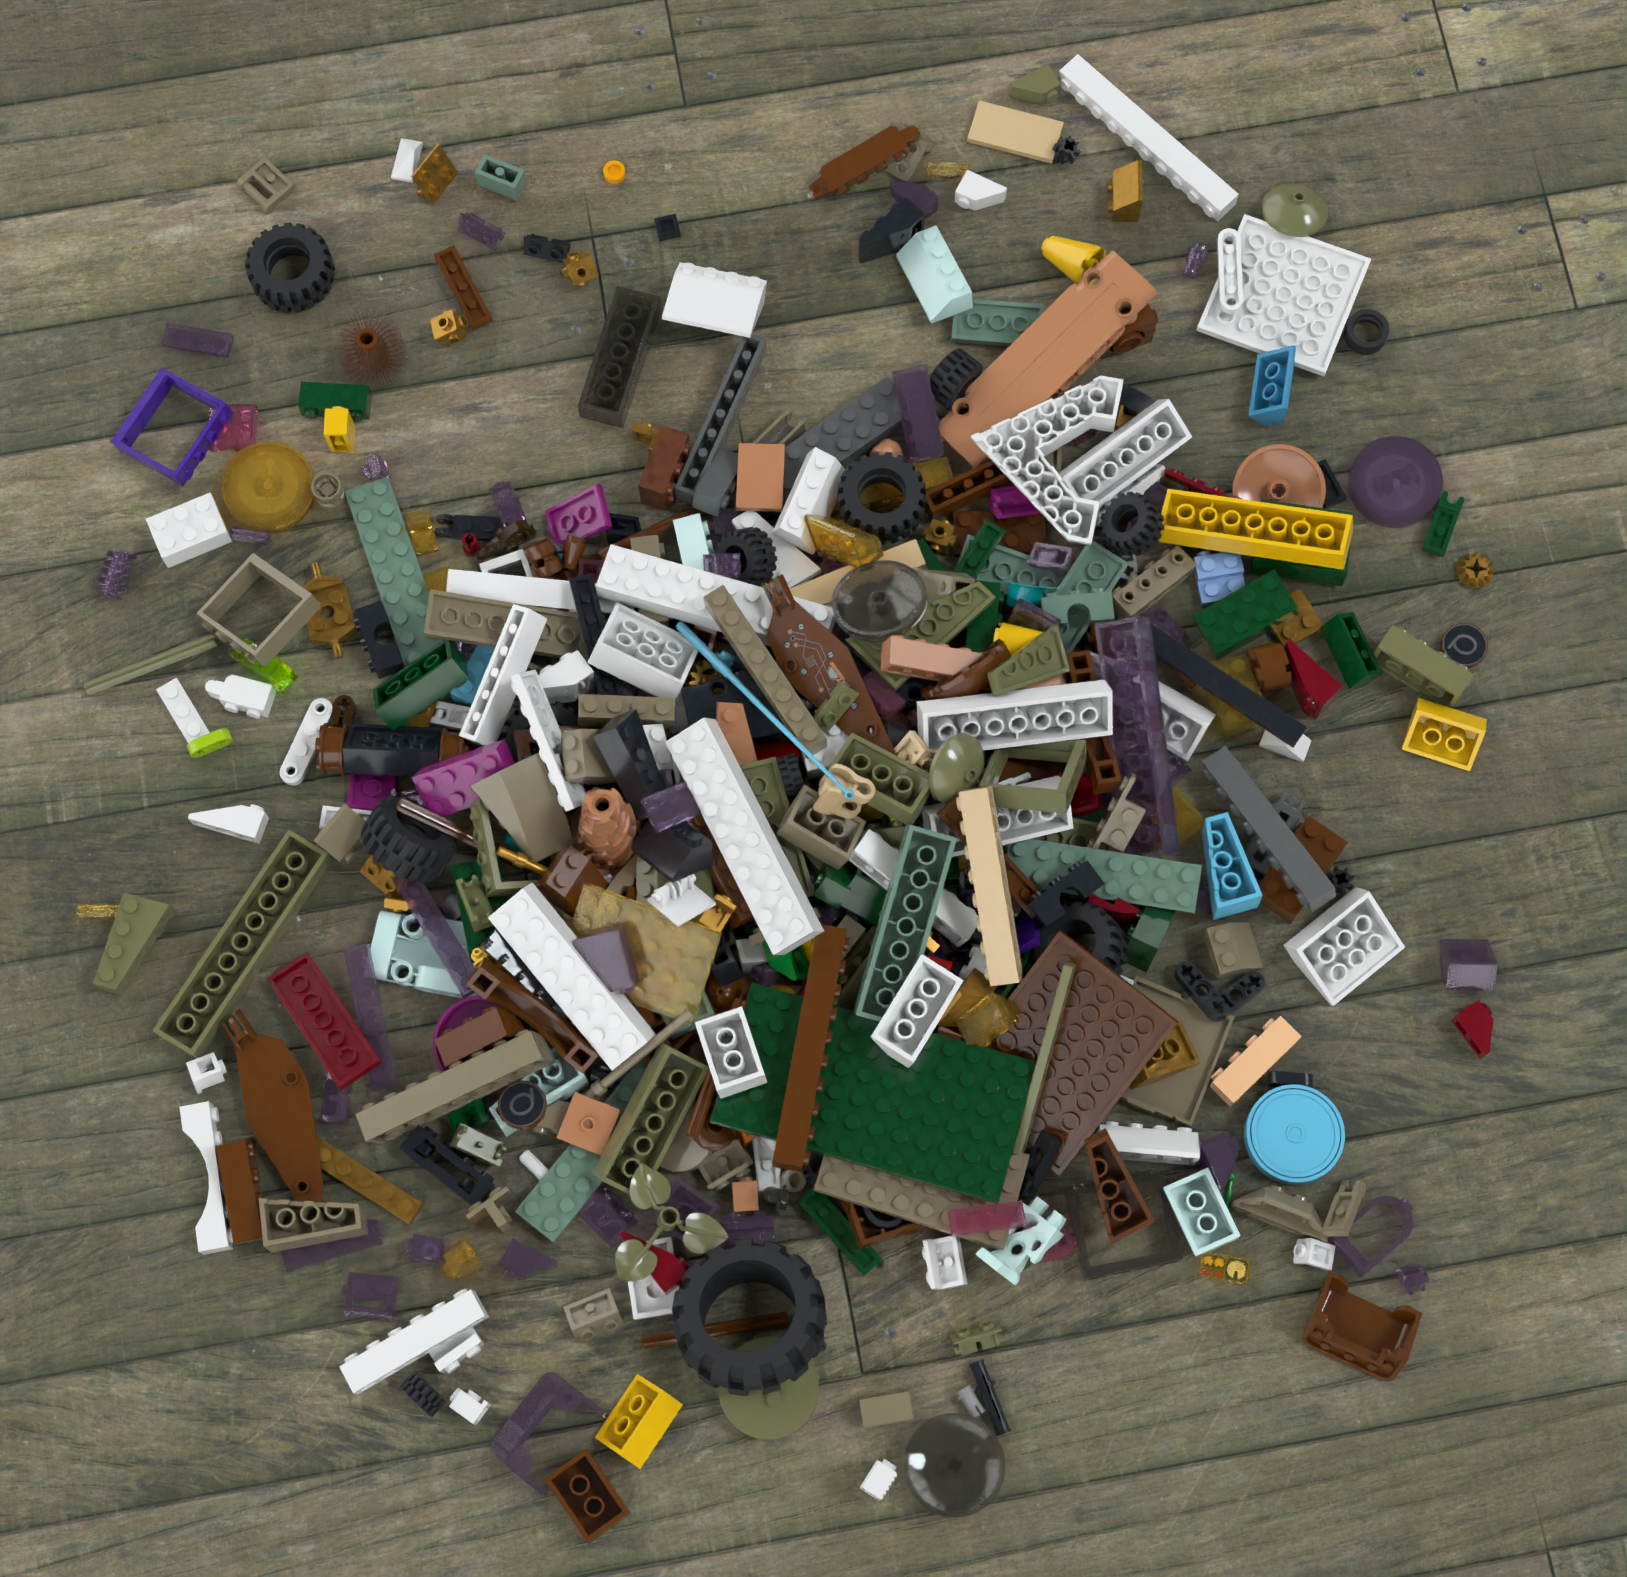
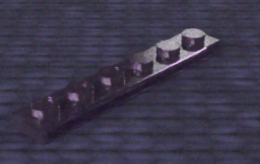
(437, 932)
(370, 1014)

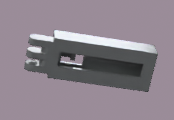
(1259, 861)

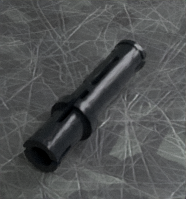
(989, 1396)

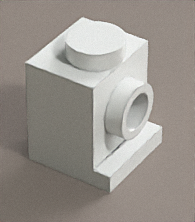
(206, 1071)
(468, 1405)

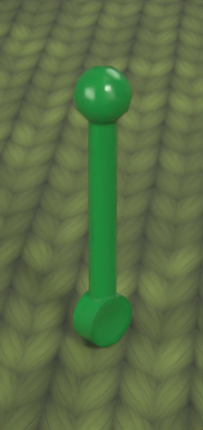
(1229, 1189)

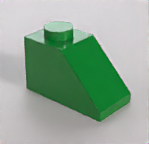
(792, 965)

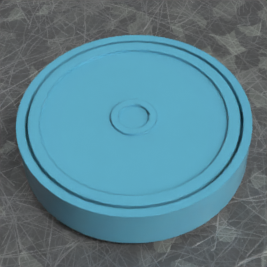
(1294, 1134)

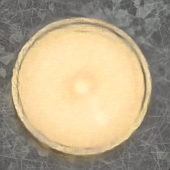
(268, 486)

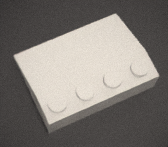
(715, 299)
(643, 653)
(1344, 945)

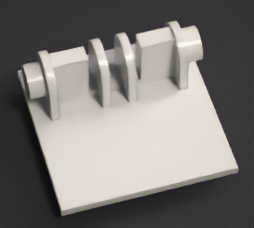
(681, 900)

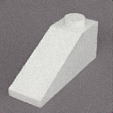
(236, 821)

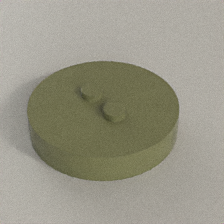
(775, 1413)

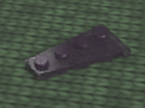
(318, 1253)

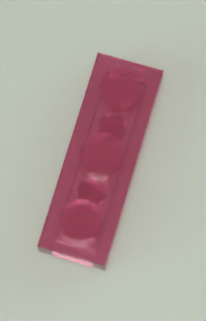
(986, 1218)

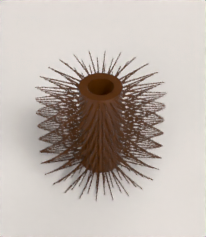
(371, 349)

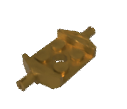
(330, 594)

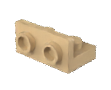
(915, 751)

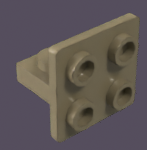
(494, 1208)

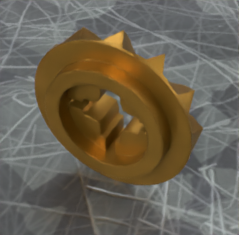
(1467, 576)

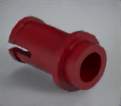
(472, 542)

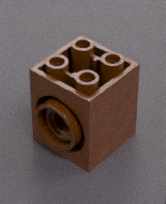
(1135, 334)

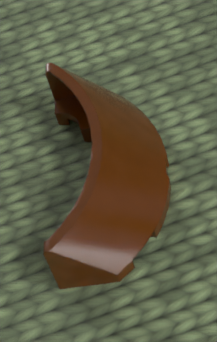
(970, 678)

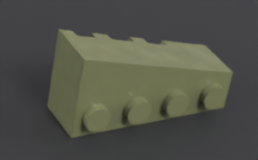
(130, 941)

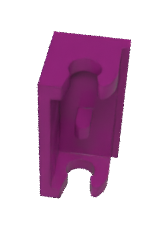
(1010, 502)

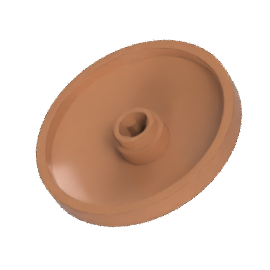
(1280, 475)

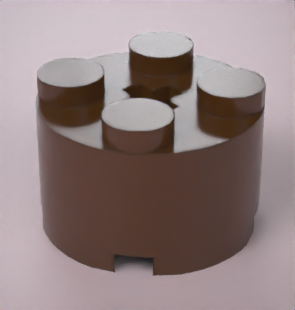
(1269, 666)

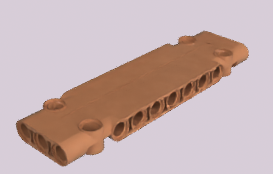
(1049, 353)

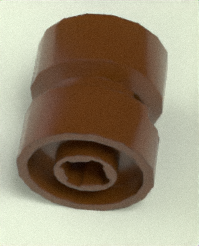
(537, 552)

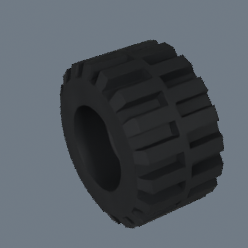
(953, 377)
(1144, 532)
(755, 551)

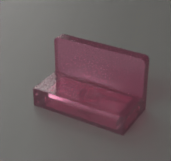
(883, 696)

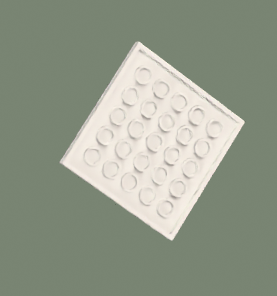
(1292, 295)

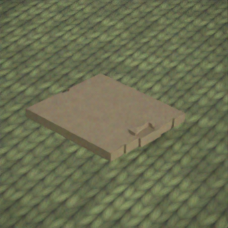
(1181, 1093)

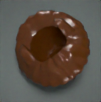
(722, 997)

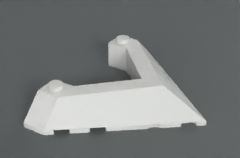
(1024, 441)

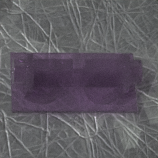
(474, 227)

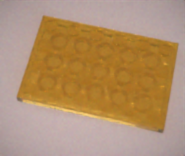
(668, 958)

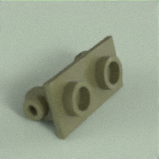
(835, 707)
(967, 1338)

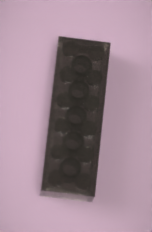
(619, 357)

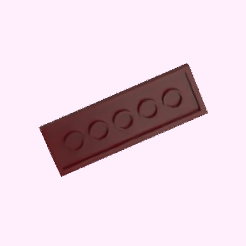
(324, 1021)

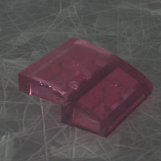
(240, 430)

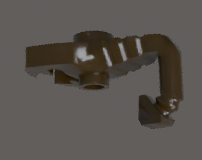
(507, 540)

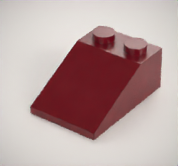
(1310, 682)

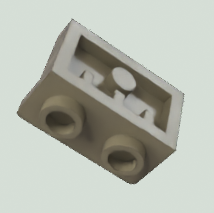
(593, 1315)

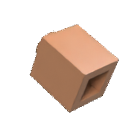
(745, 1195)

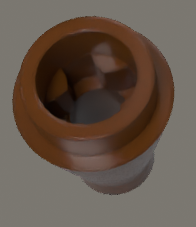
(573, 551)

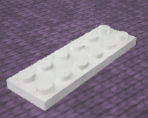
(548, 736)

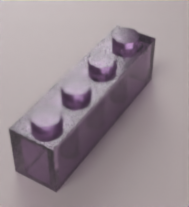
(918, 413)

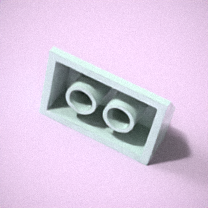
(1201, 1212)

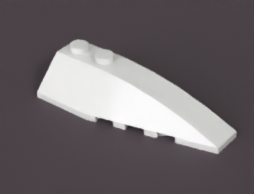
(1183, 718)

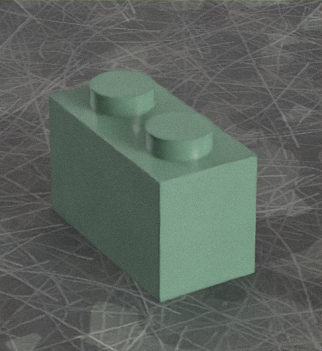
(501, 177)

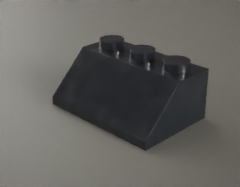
(674, 851)

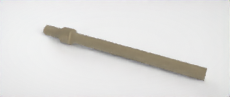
(599, 1087)

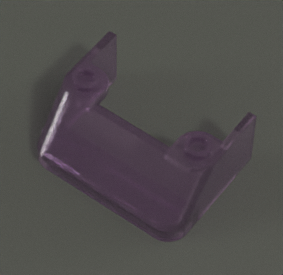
(508, 1442)

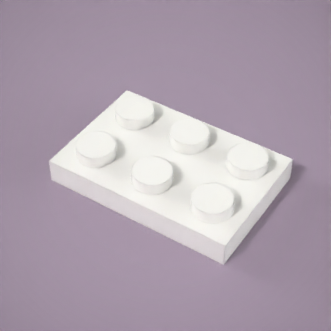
(647, 1296)

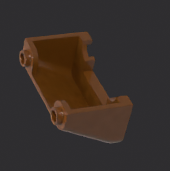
(1360, 1331)

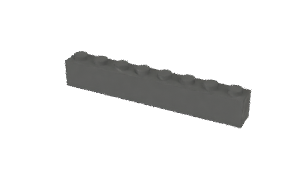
(721, 414)
(1269, 829)

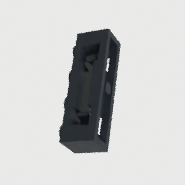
(417, 1142)

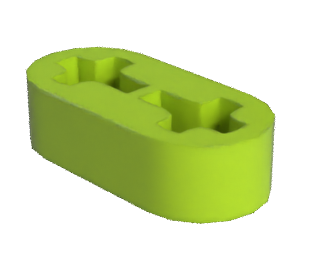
(209, 743)

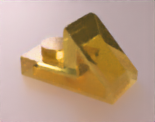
(422, 532)

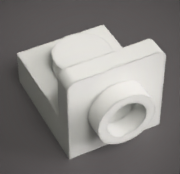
(1314, 1253)

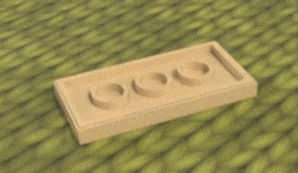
(1015, 131)

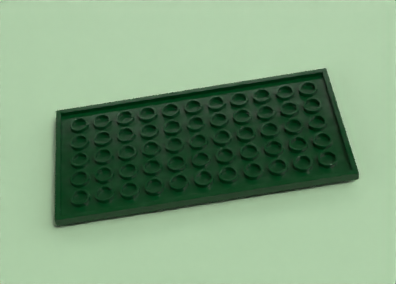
(934, 1123)

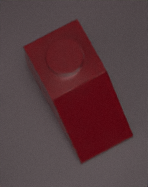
(1476, 1027)

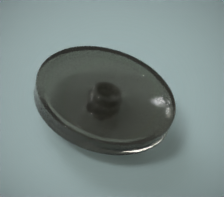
(879, 600)
(954, 1465)

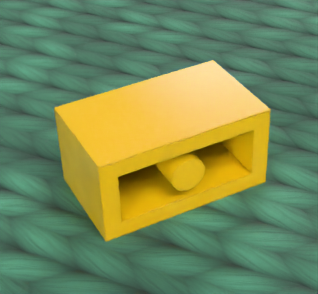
(339, 429)

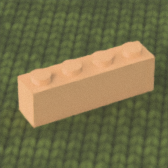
(1255, 1061)

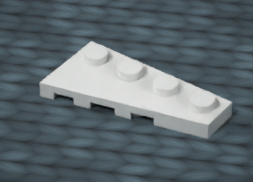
(790, 560)

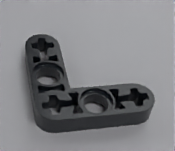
(1214, 998)

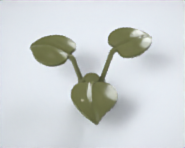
(653, 1189)

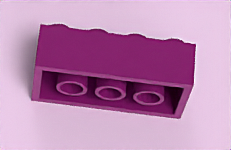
(447, 783)

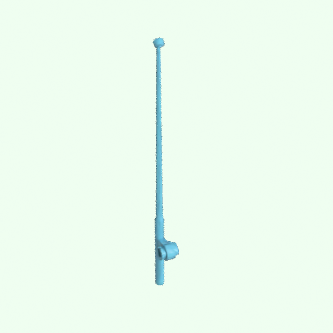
(722, 663)

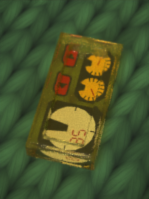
(1225, 1268)

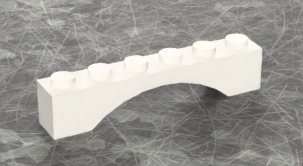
(213, 1228)

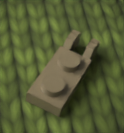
(1344, 1208)

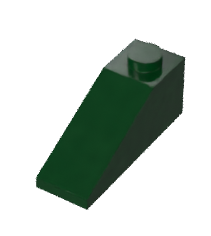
(833, 884)

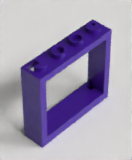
(146, 408)

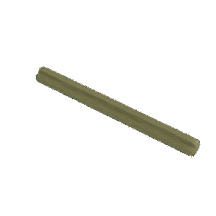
(150, 664)

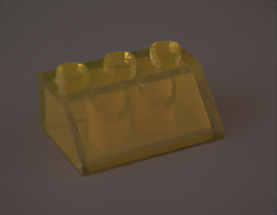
(843, 541)

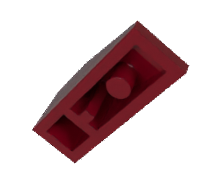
(668, 1268)

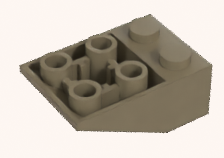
(943, 583)

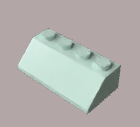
(935, 275)

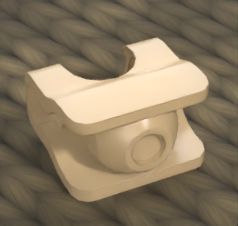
(832, 797)

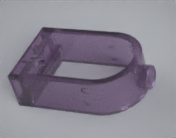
(1351, 1253)

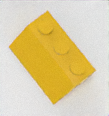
(1444, 734)
(638, 1421)

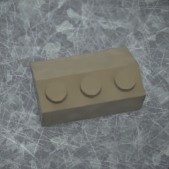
(821, 835)

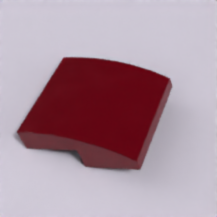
(1120, 911)

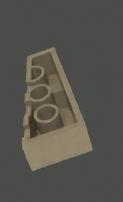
(307, 1223)

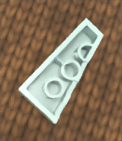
(557, 1082)

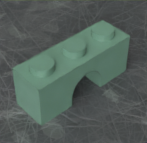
(1097, 605)

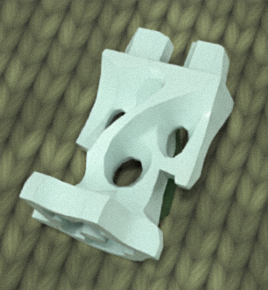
(1035, 1239)

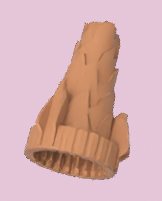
(607, 834)

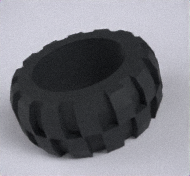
(761, 1368)

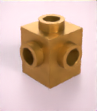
(579, 268)
(449, 327)
(939, 536)

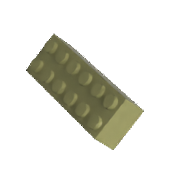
(651, 1116)

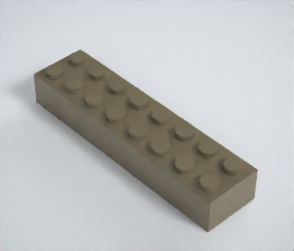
(455, 1087)

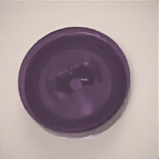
(1395, 482)

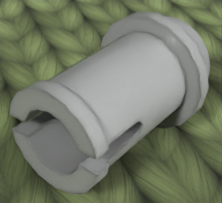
(970, 1401)

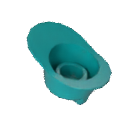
(1029, 593)

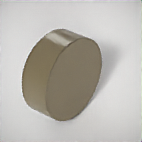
(793, 1180)

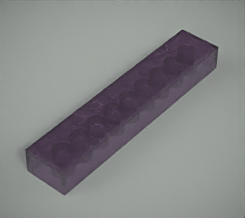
(1139, 732)

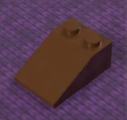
(565, 879)

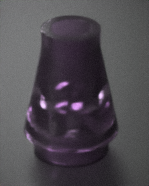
(1195, 259)

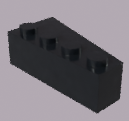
(630, 759)

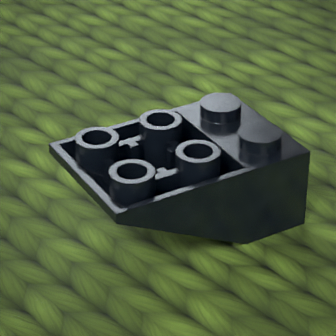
(891, 231)

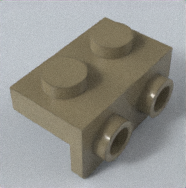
(725, 1164)

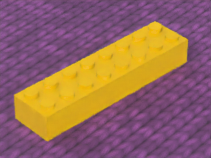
(1256, 528)

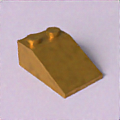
(1170, 1058)

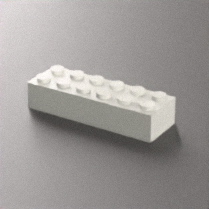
(1127, 453)
(1014, 824)

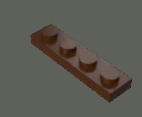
(463, 287)

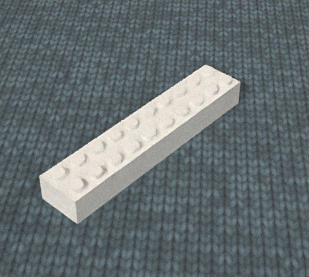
(680, 589)
(744, 836)

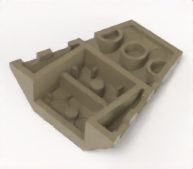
(527, 807)

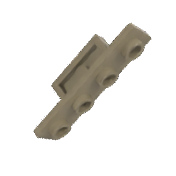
(1121, 820)

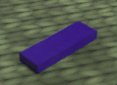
(1027, 932)

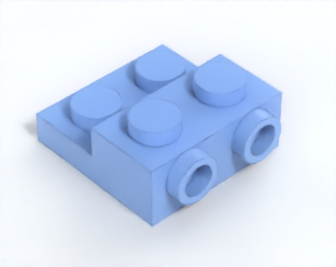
(1217, 575)

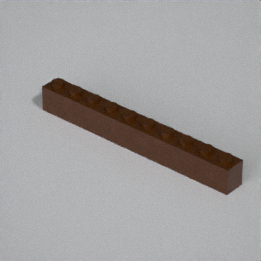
(809, 1049)

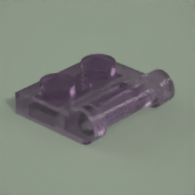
(371, 1288)

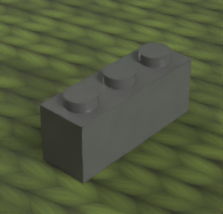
(717, 483)

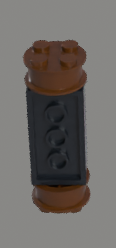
(384, 751)

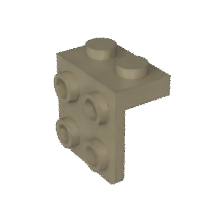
(905, 168)

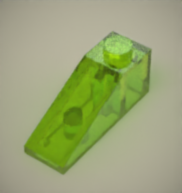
(275, 673)

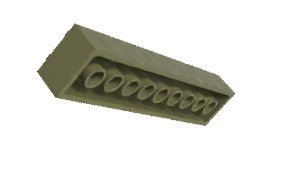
(243, 945)

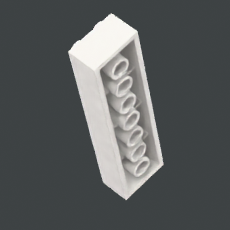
(1020, 716)
(547, 950)

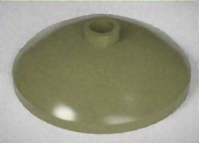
(1294, 210)
(956, 767)

